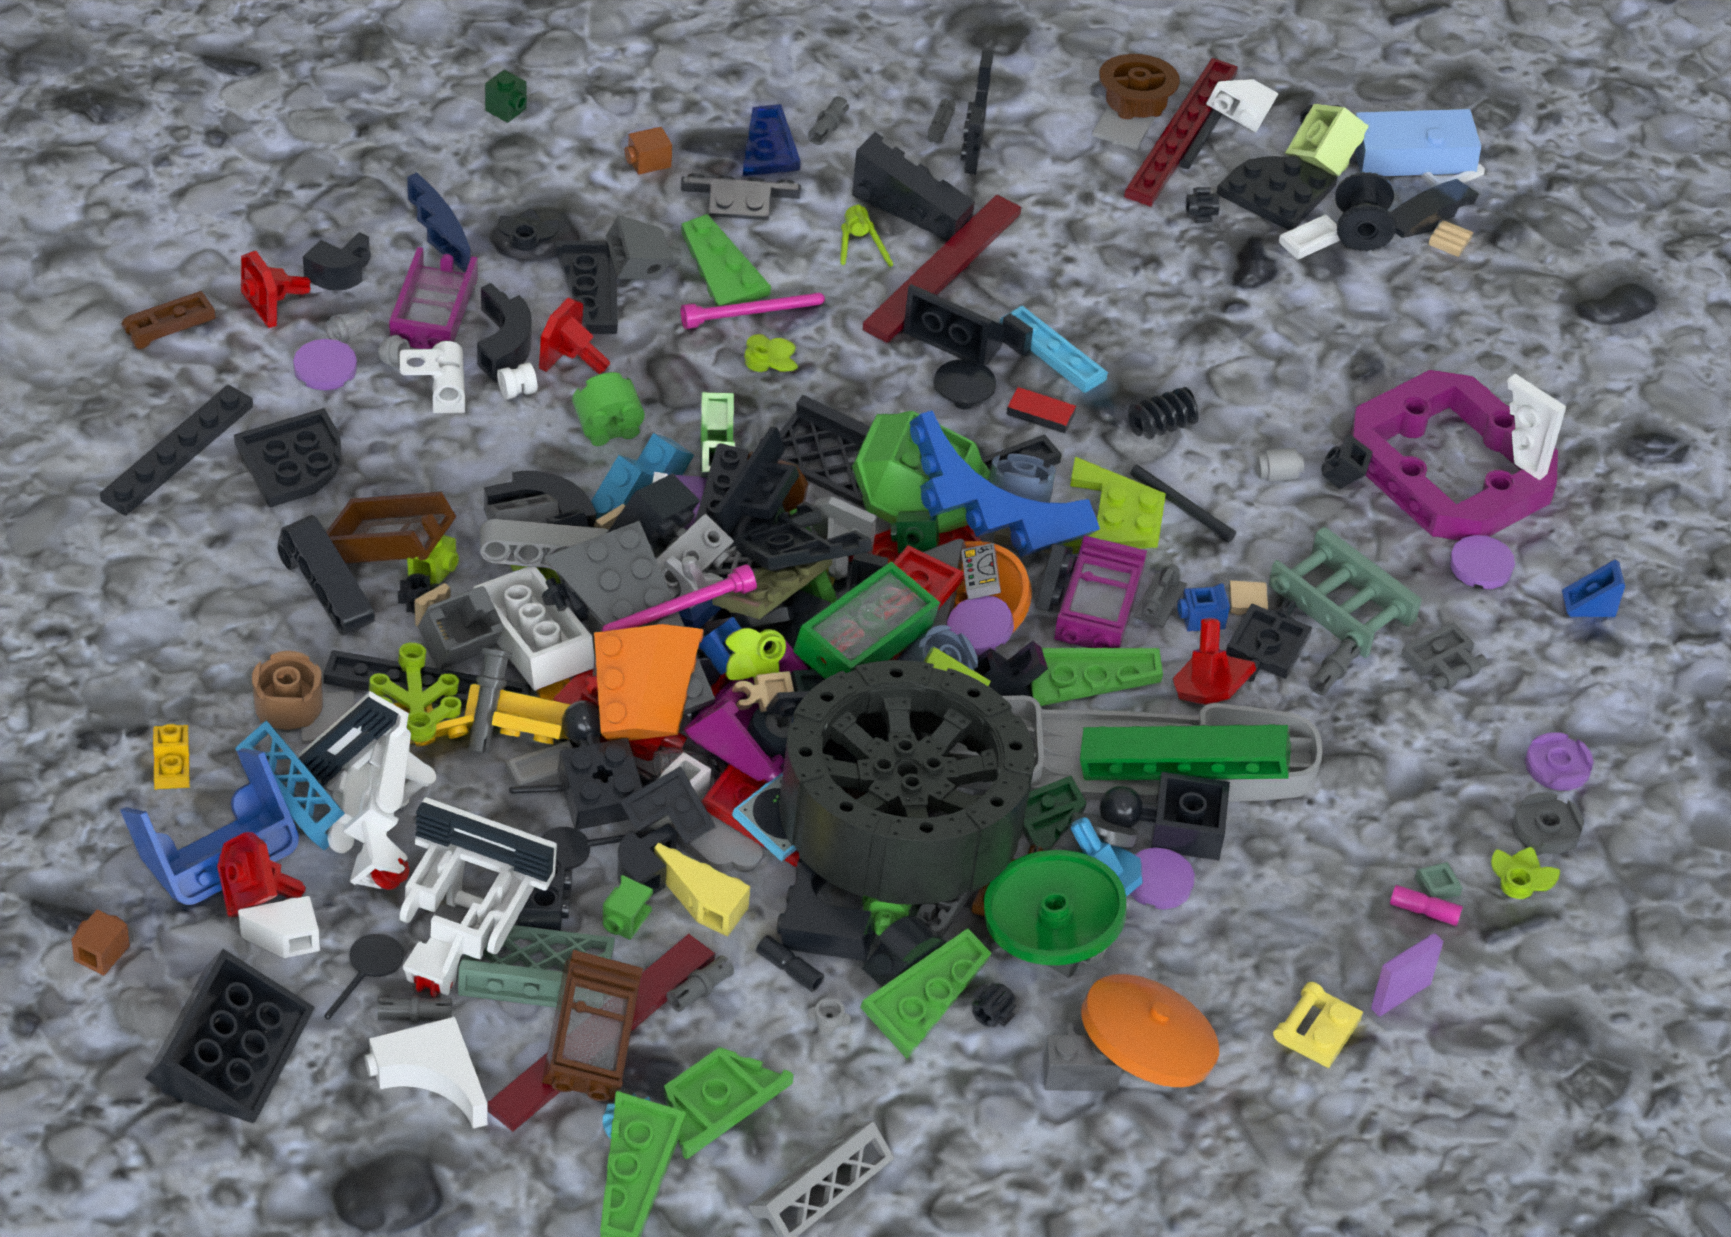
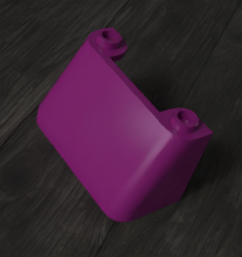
(724, 731)

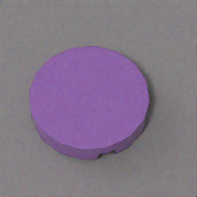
(325, 364)
(1482, 561)
(983, 621)
(1559, 761)
(1166, 878)

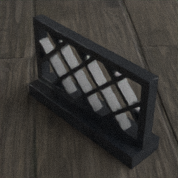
(828, 424)

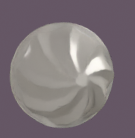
(390, 349)

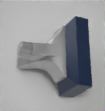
(692, 579)

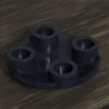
(964, 382)

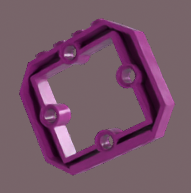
(1404, 480)

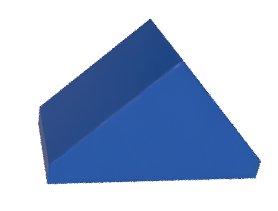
(1596, 593)

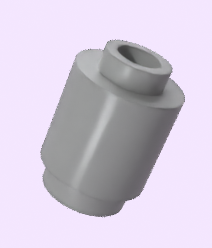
(1279, 464)

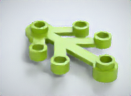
(419, 723)

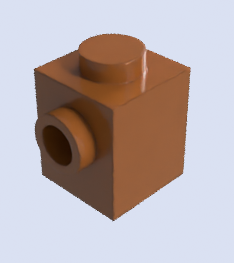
(649, 150)
(100, 941)

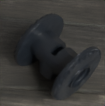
(1365, 215)

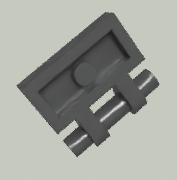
(1440, 648)

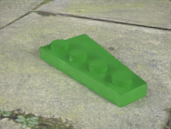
(725, 269)
(1094, 671)
(922, 994)
(639, 1156)

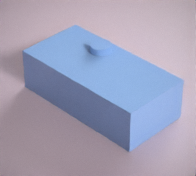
(1418, 142)

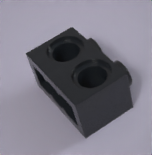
(549, 907)

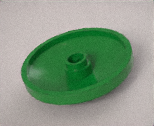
(1055, 907)

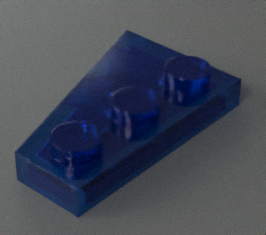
(770, 143)

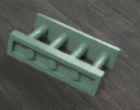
(1361, 573)

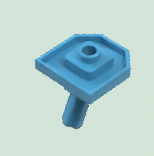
(1123, 863)

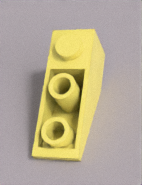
(705, 892)

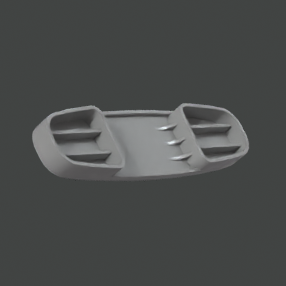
(1059, 734)

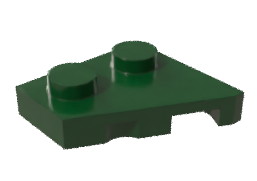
(1051, 811)

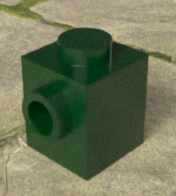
(505, 96)
(916, 530)

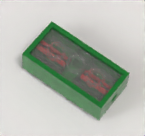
(867, 623)

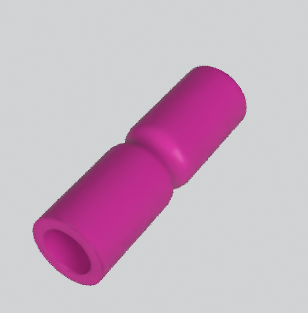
(1430, 906)

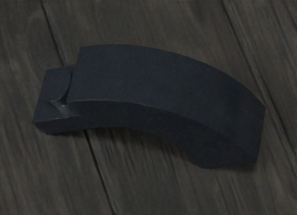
(513, 341)
(536, 483)

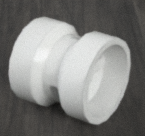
(517, 381)

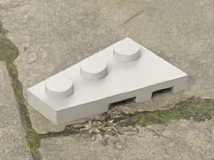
(1536, 426)

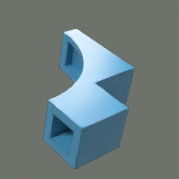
(630, 475)

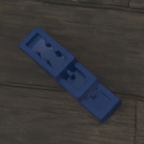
(442, 225)

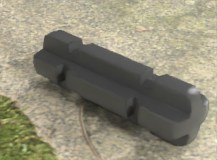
(941, 120)

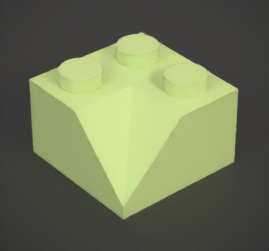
(1328, 138)

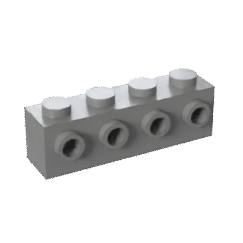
(704, 542)

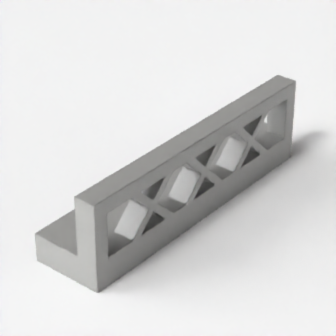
(814, 1169)

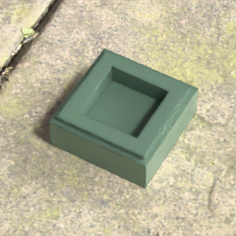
(1438, 881)

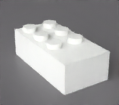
(543, 640)

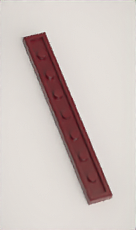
(1178, 135)
(944, 264)
(528, 1093)

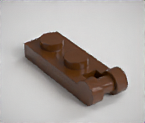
(168, 318)

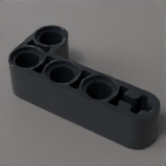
(310, 548)

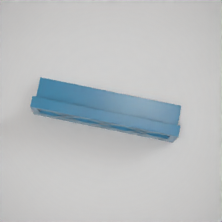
(296, 805)

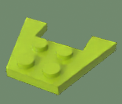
(1127, 509)

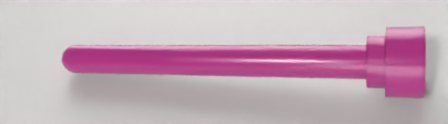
(694, 315)
(740, 580)

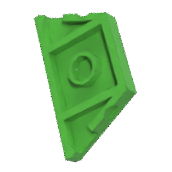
(720, 1094)

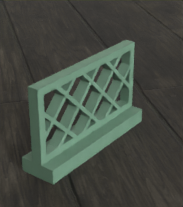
(530, 983)

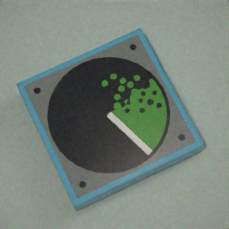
(762, 818)

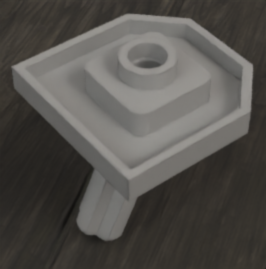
(841, 518)

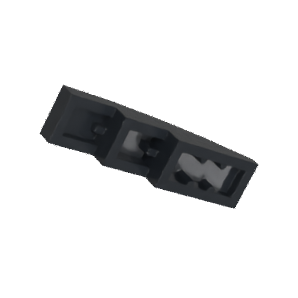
(1430, 206)

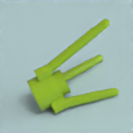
(859, 224)

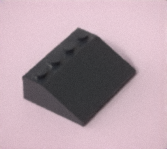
(230, 1039)

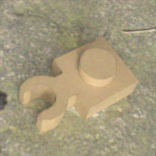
(764, 690)

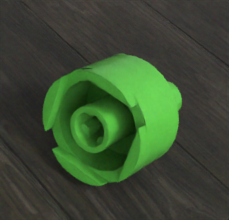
(608, 408)

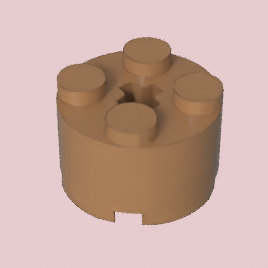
(287, 690)

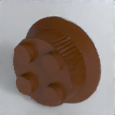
(1138, 84)

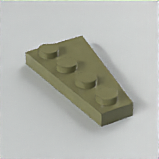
(771, 589)

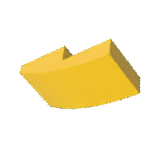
(171, 756)

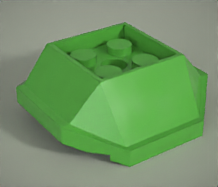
(892, 472)

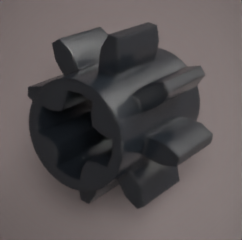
(1202, 204)
(413, 588)
(993, 1004)

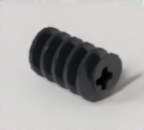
(1163, 413)

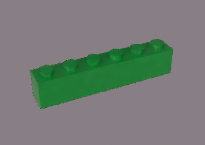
(1186, 750)

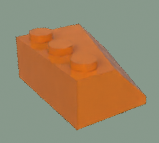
(644, 679)

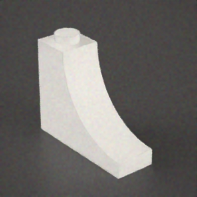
(429, 1059)

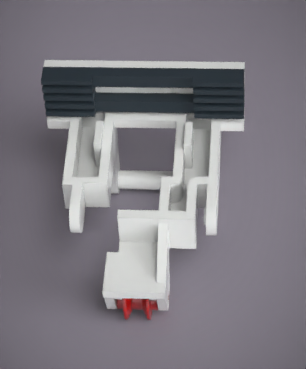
(367, 792)
(451, 840)

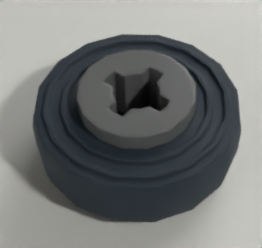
(770, 732)

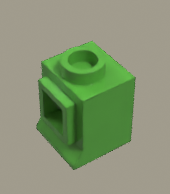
(626, 908)

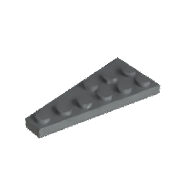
(619, 578)

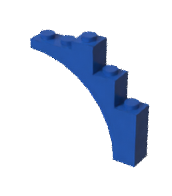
(988, 508)

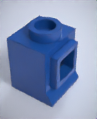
(1203, 603)
(713, 647)

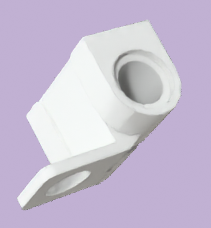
(447, 370)

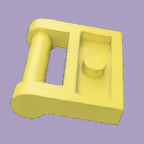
(1328, 1031)

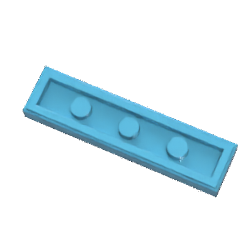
(1061, 353)

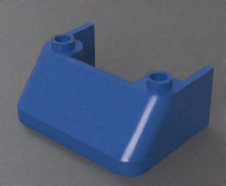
(193, 871)

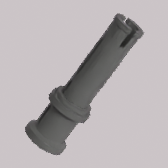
(491, 683)

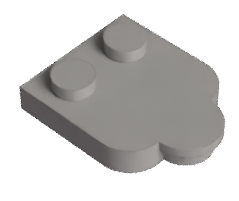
(724, 849)

